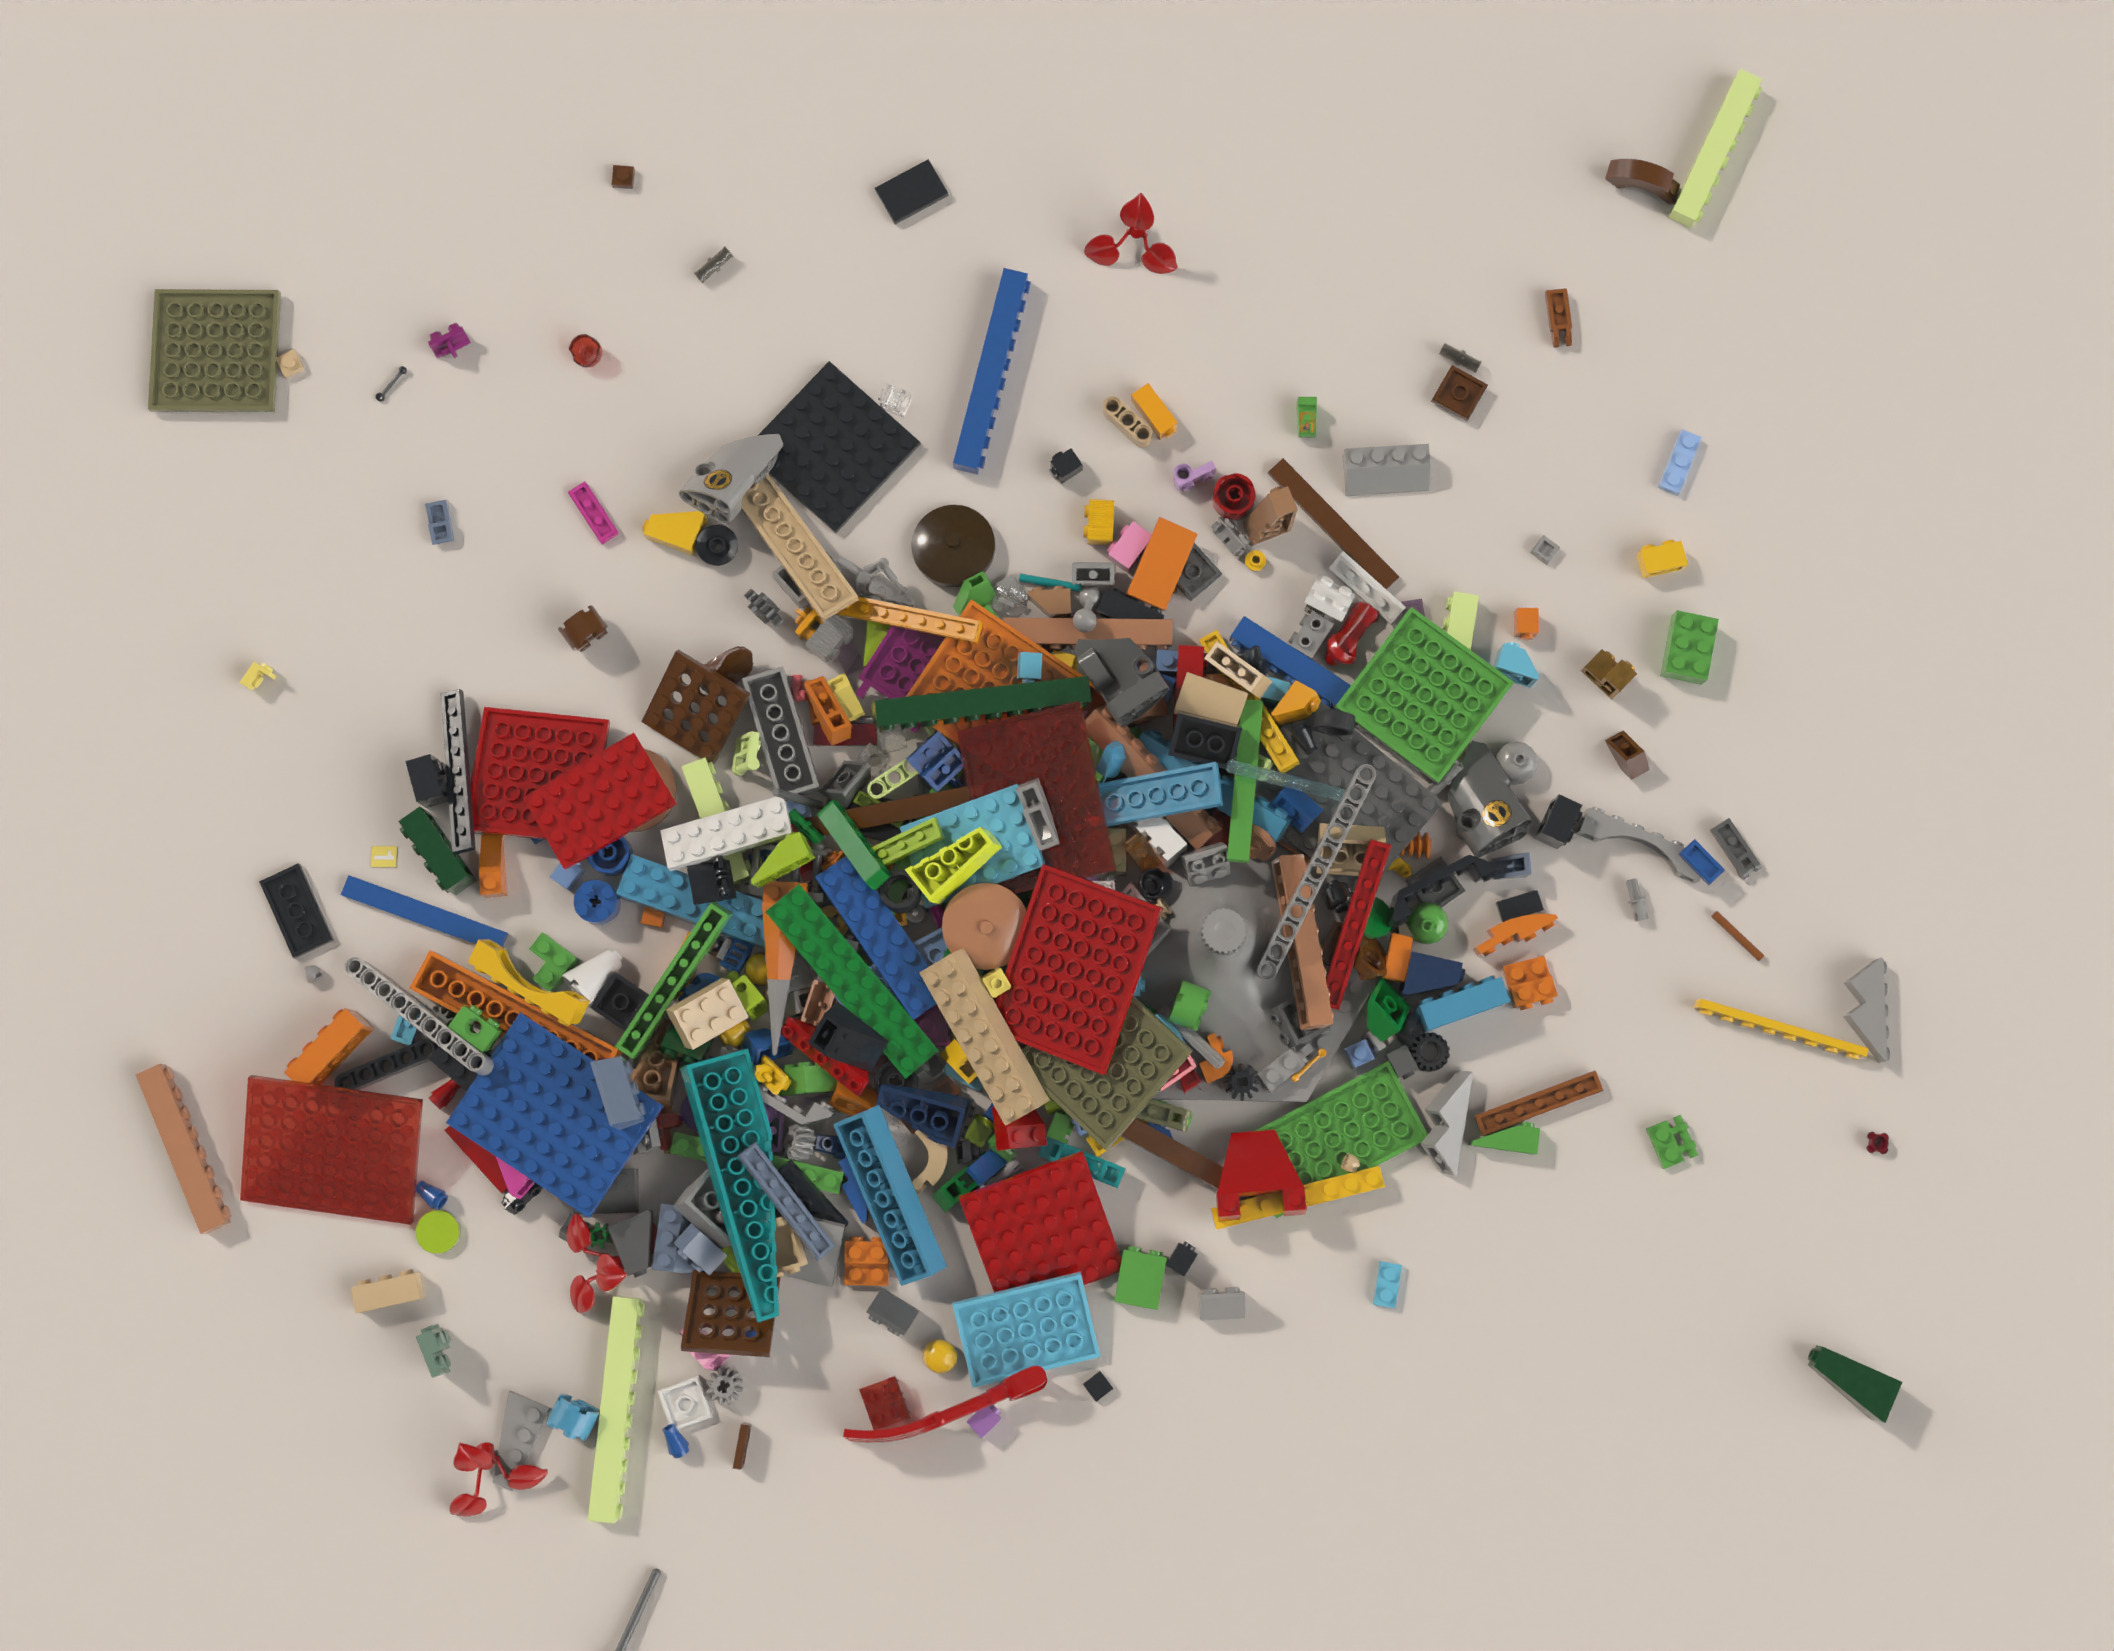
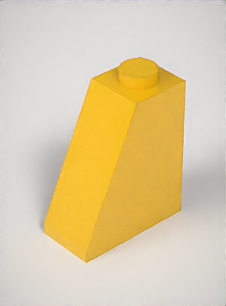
(676, 529)

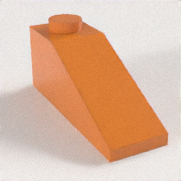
(828, 711)
(492, 866)

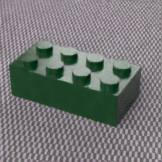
(437, 851)

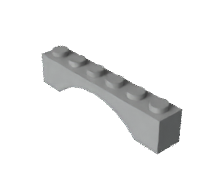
(1599, 826)

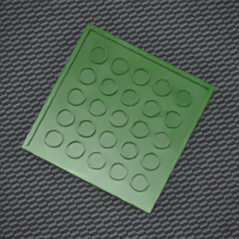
(1424, 695)

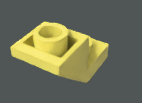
(846, 697)

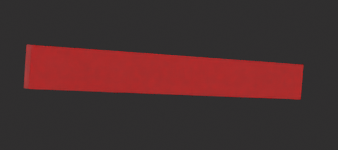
(1356, 920)

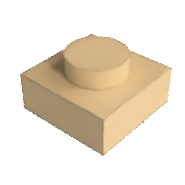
(290, 363)

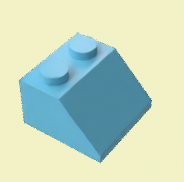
(1516, 664)

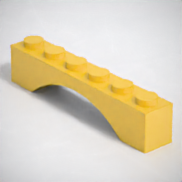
(494, 961)

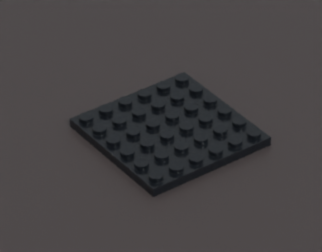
(836, 447)

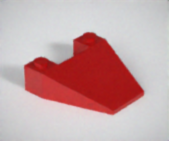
(1258, 1166)

